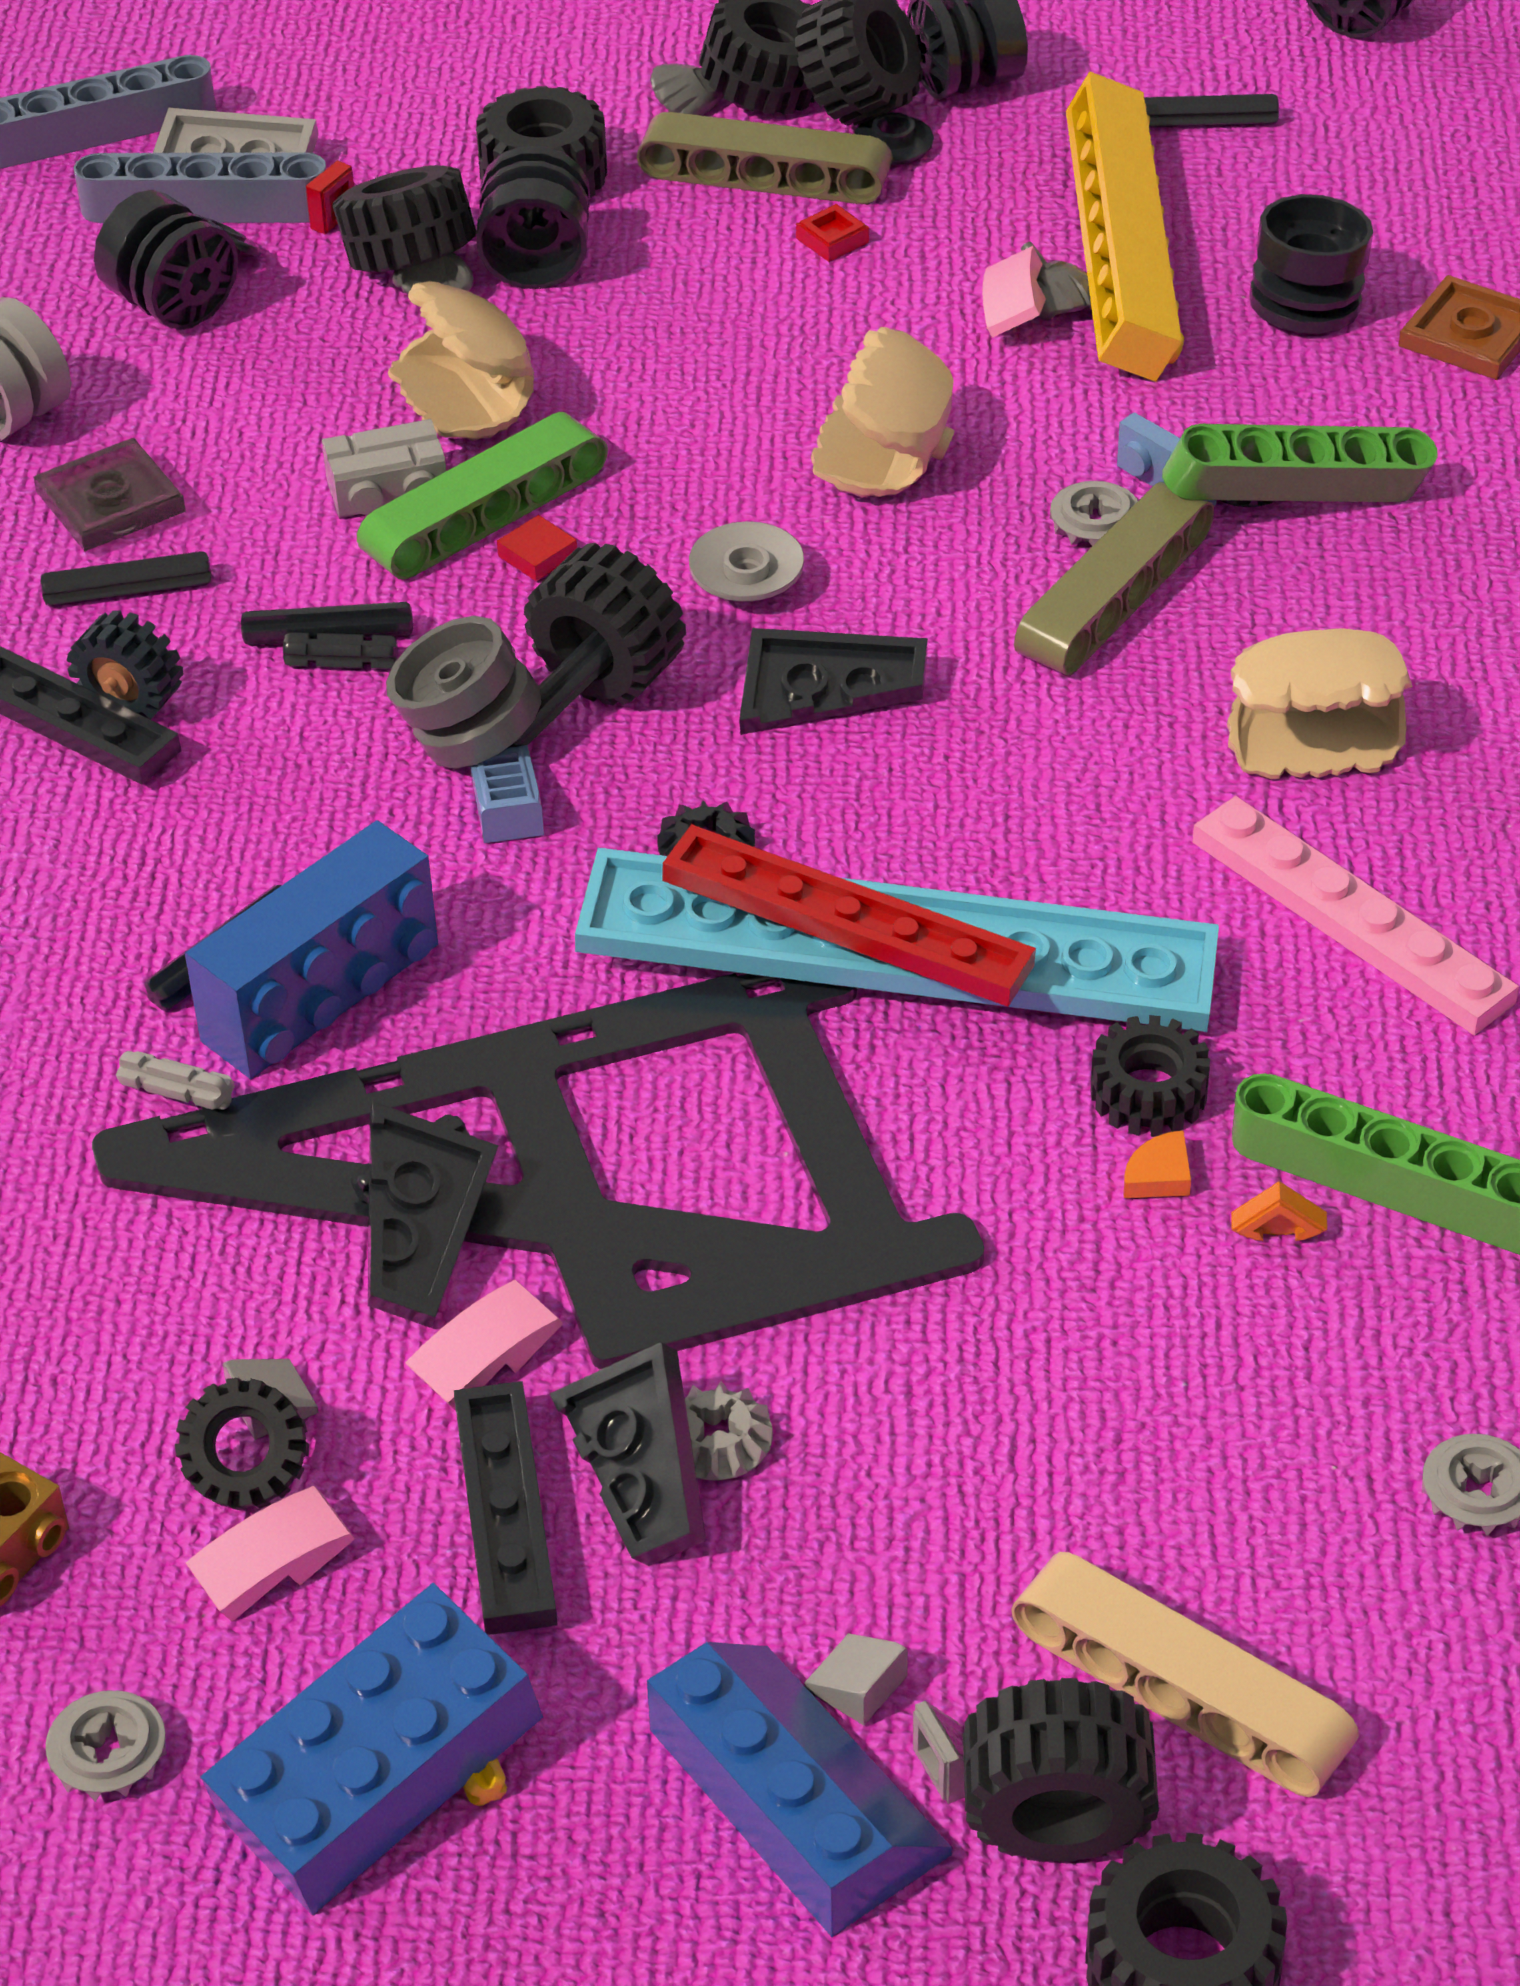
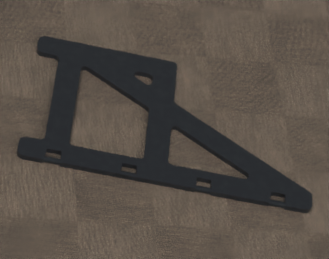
(737, 1269)

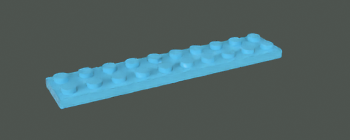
(1083, 964)

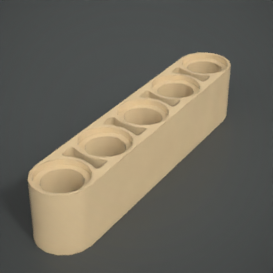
(1186, 1673)

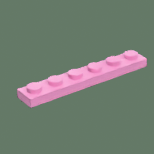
(1356, 915)

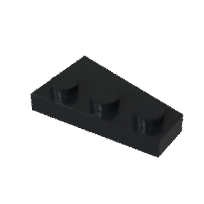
(826, 675)
(420, 1209)
(640, 1446)

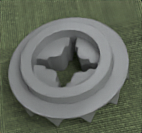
(1075, 504)
(731, 1453)
(1482, 1460)
(85, 1727)

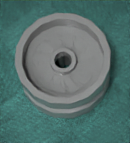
(31, 367)

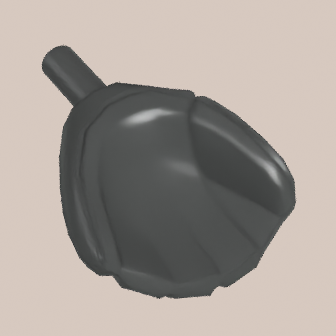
(683, 89)
(447, 270)
(1062, 285)

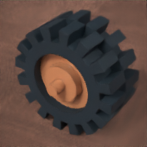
(126, 663)

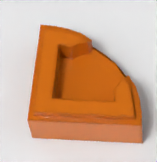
(1159, 1168)
(1279, 1212)

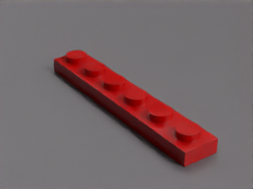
(849, 915)

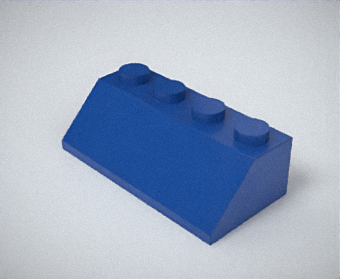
(791, 1780)

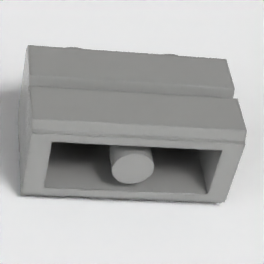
(380, 465)

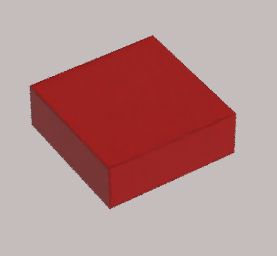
(324, 191)
(832, 232)
(536, 547)

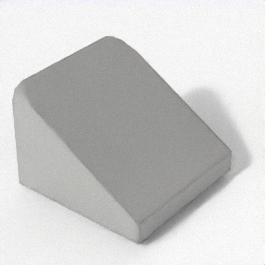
(277, 1374)
(860, 1675)

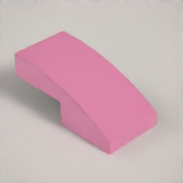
(1012, 291)
(479, 1341)
(278, 1541)

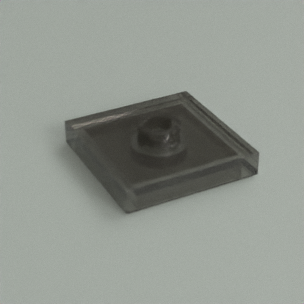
(109, 494)

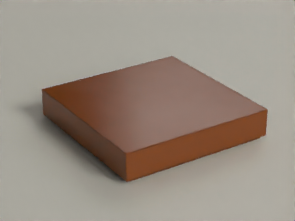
(1466, 327)

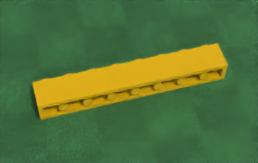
(1123, 228)

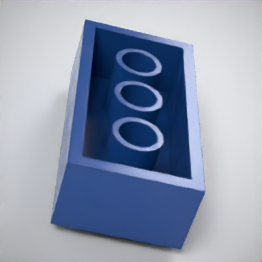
(312, 949)
(372, 1747)

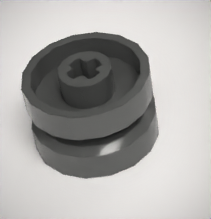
(463, 692)

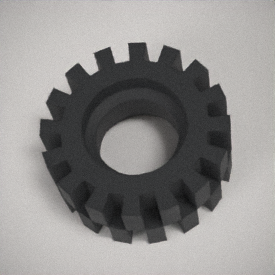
(1155, 1049)
(199, 1437)

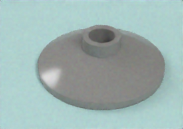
(746, 561)

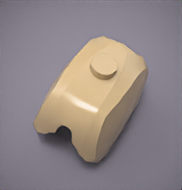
(469, 369)
(886, 417)
(1318, 704)

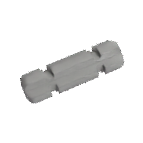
(175, 1080)

